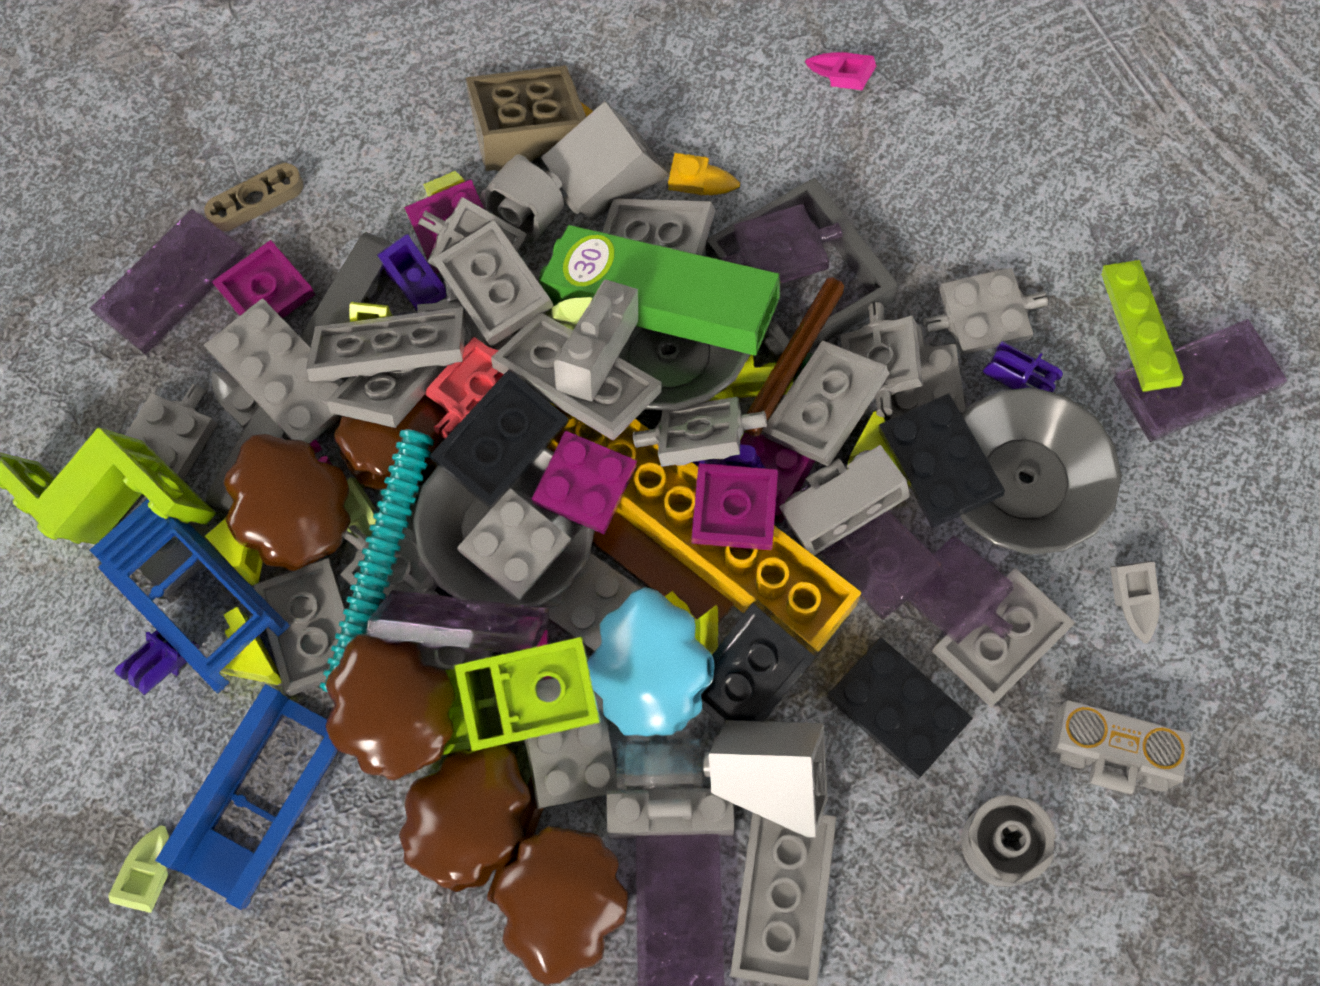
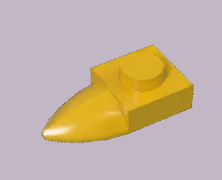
(697, 176)

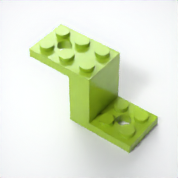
(99, 488)
(500, 699)

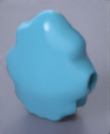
(650, 666)

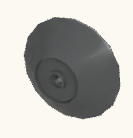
(688, 375)
(1063, 454)
(450, 512)

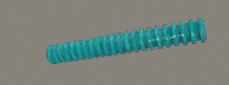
(384, 539)

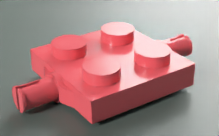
(463, 385)

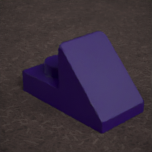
(411, 272)

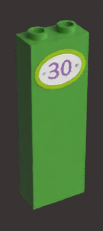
(676, 289)

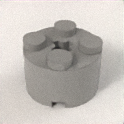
(524, 196)
(1028, 854)

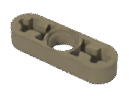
(227, 199)

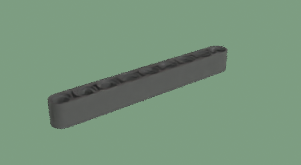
(360, 281)

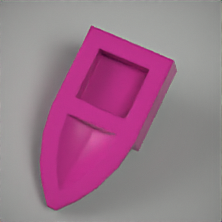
(843, 69)

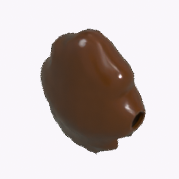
(370, 446)
(286, 502)
(389, 707)
(465, 818)
(560, 902)

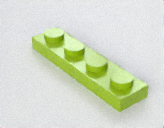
(1142, 326)

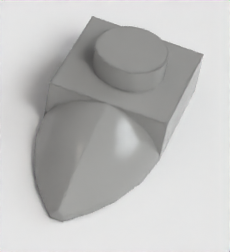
(233, 398)
(1138, 595)

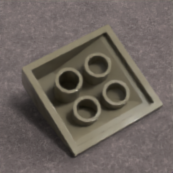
(522, 112)

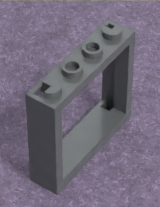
(851, 248)

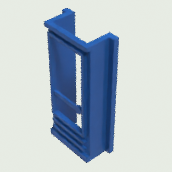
(140, 538)
(216, 859)

